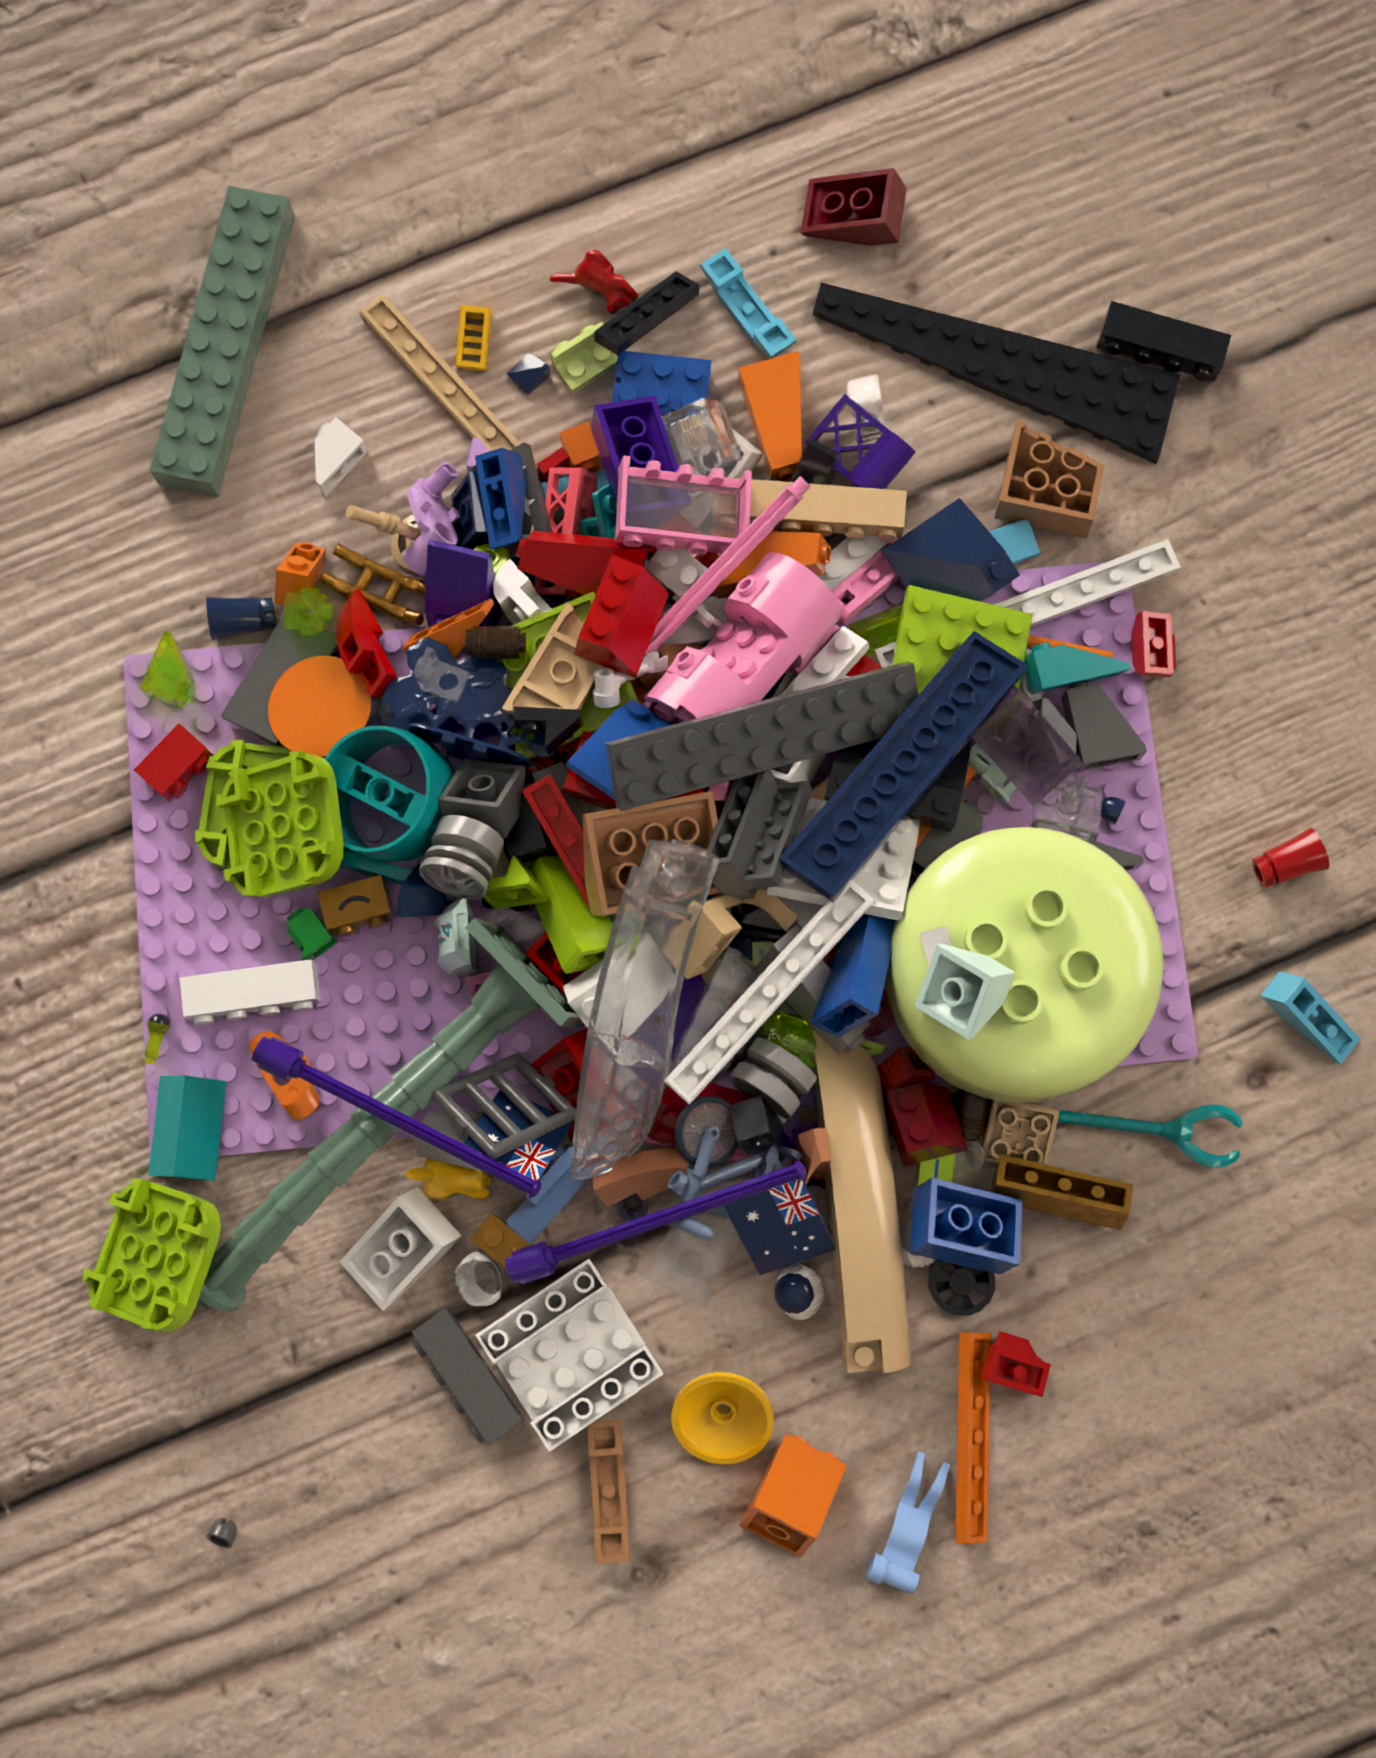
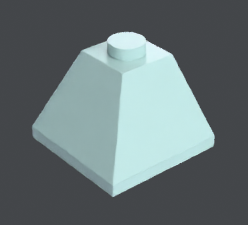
(963, 989)

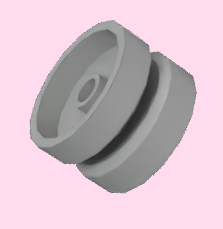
(774, 1075)

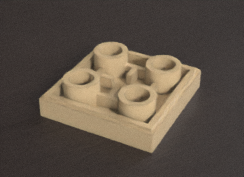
(1019, 1131)

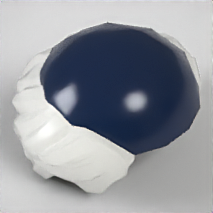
(799, 1292)

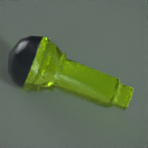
(158, 1026)

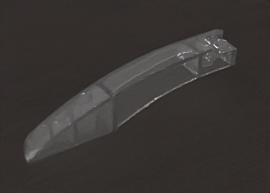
(638, 1004)

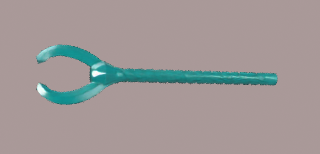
(1176, 1130)

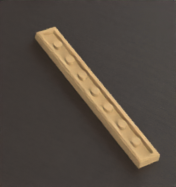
(436, 375)

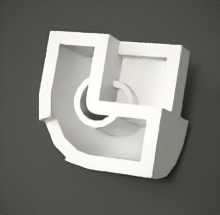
(517, 594)

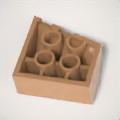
(1048, 484)

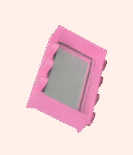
(680, 508)

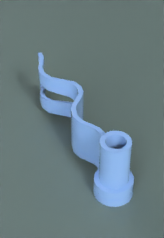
(908, 1533)

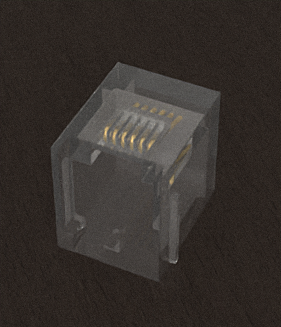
(702, 436)

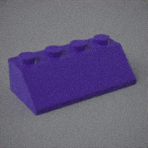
(631, 430)

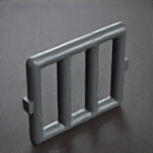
(516, 1136)

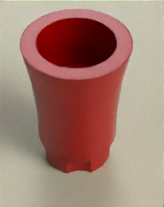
(1291, 859)

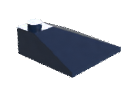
(952, 556)

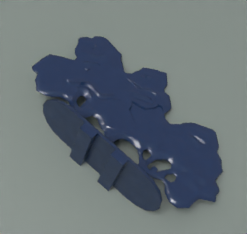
(478, 704)

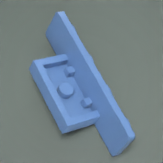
(555, 1193)

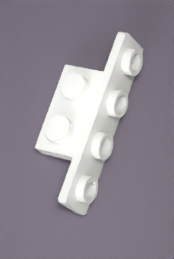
(679, 571)

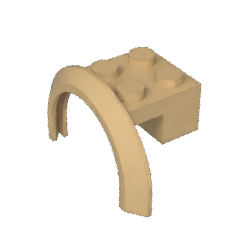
(718, 928)

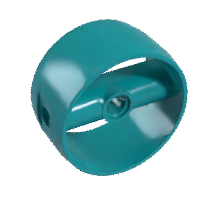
(369, 785)

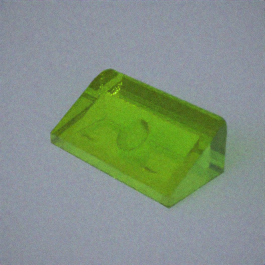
(878, 628)

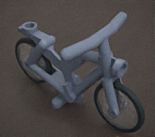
(709, 1139)

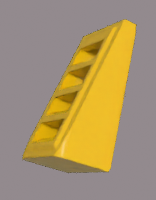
(477, 313)

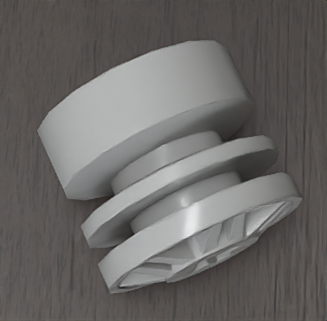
(461, 857)

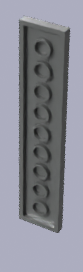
(758, 736)

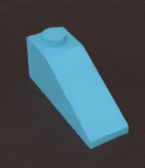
(1310, 1015)

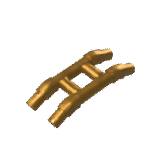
(369, 570)

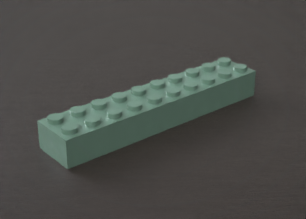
(223, 341)

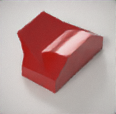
(1153, 644)
(1015, 1365)

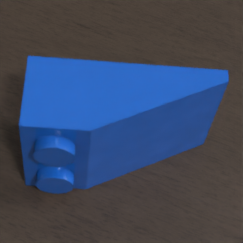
(592, 760)

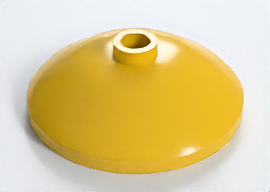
(720, 1432)

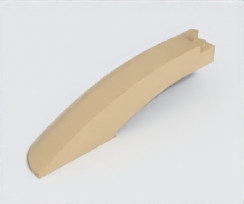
(862, 1211)

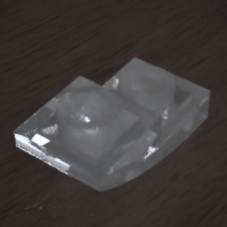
(867, 394)

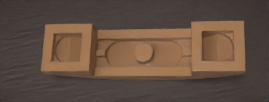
(608, 1492)

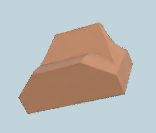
(815, 1152)

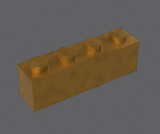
(1063, 1192)

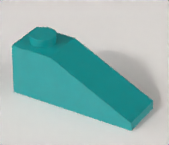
(1063, 665)

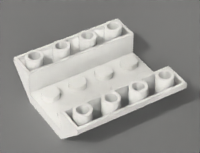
(570, 1354)

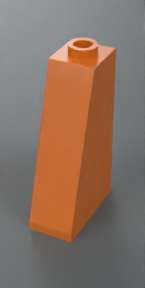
(774, 406)
(806, 548)

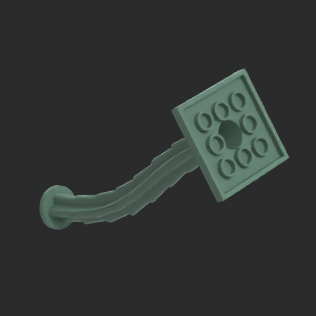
(502, 1001)

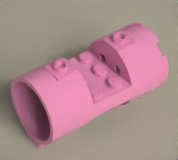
(773, 626)

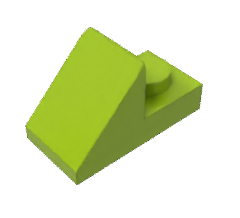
(516, 888)

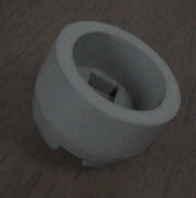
(222, 1533)

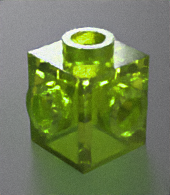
(297, 616)

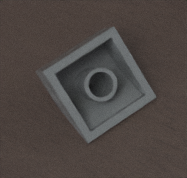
(485, 793)

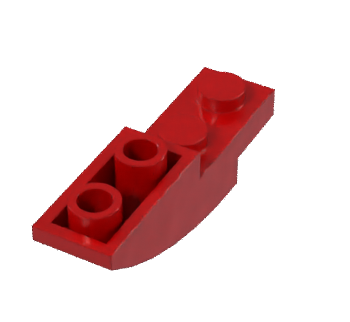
(359, 645)

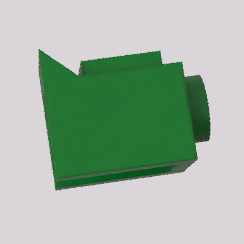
(309, 933)

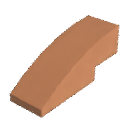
(642, 1173)

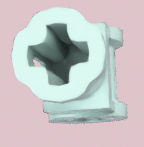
(991, 776)

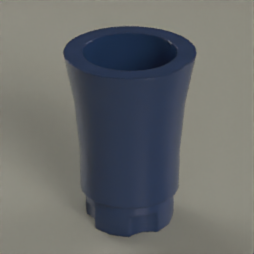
(239, 615)

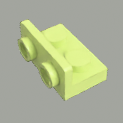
(582, 360)

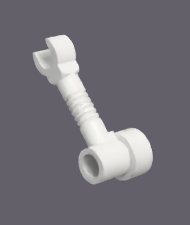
(608, 683)

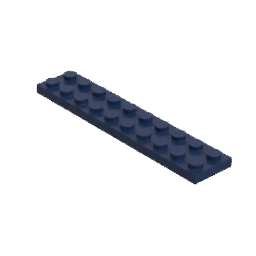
(902, 766)

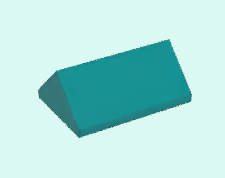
(187, 1127)

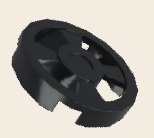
(961, 1283)

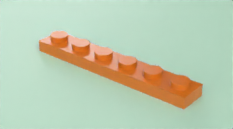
(972, 1440)

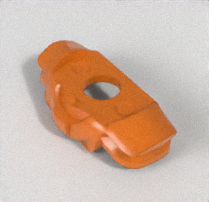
(298, 1095)

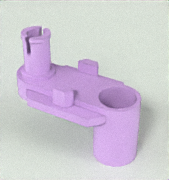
(431, 516)

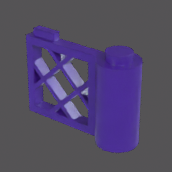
(883, 458)

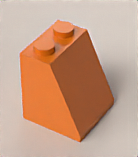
(794, 1495)

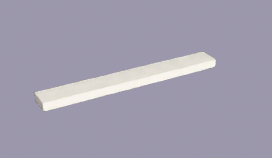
(768, 992)

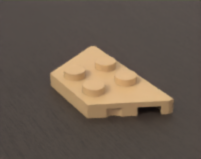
(555, 674)

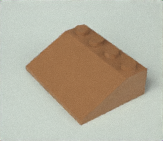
(619, 839)

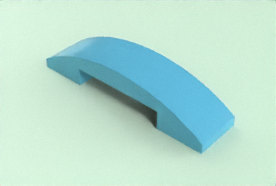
(745, 305)

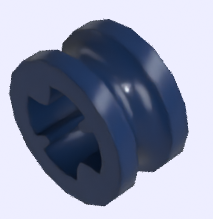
(622, 1211)

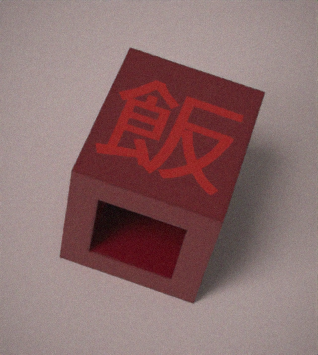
(904, 1069)

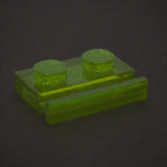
(792, 1033)

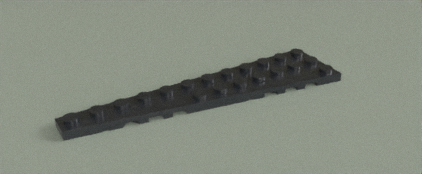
(1080, 387)

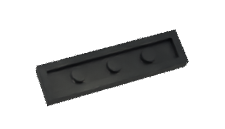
(646, 313)

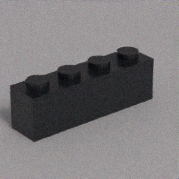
(1163, 341)

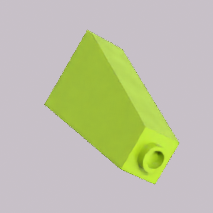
(573, 932)

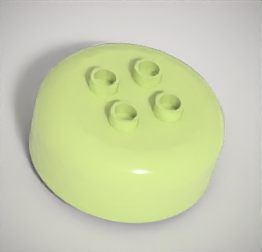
(1079, 954)

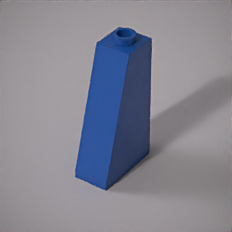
(856, 977)

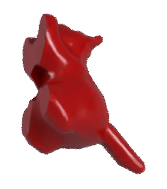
(598, 275)

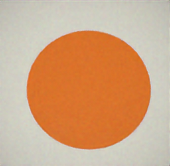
(317, 705)

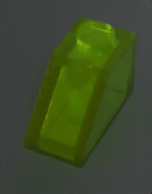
(169, 675)

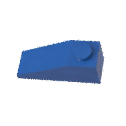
(502, 495)

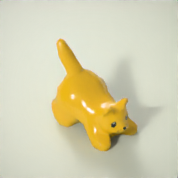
(446, 1179)

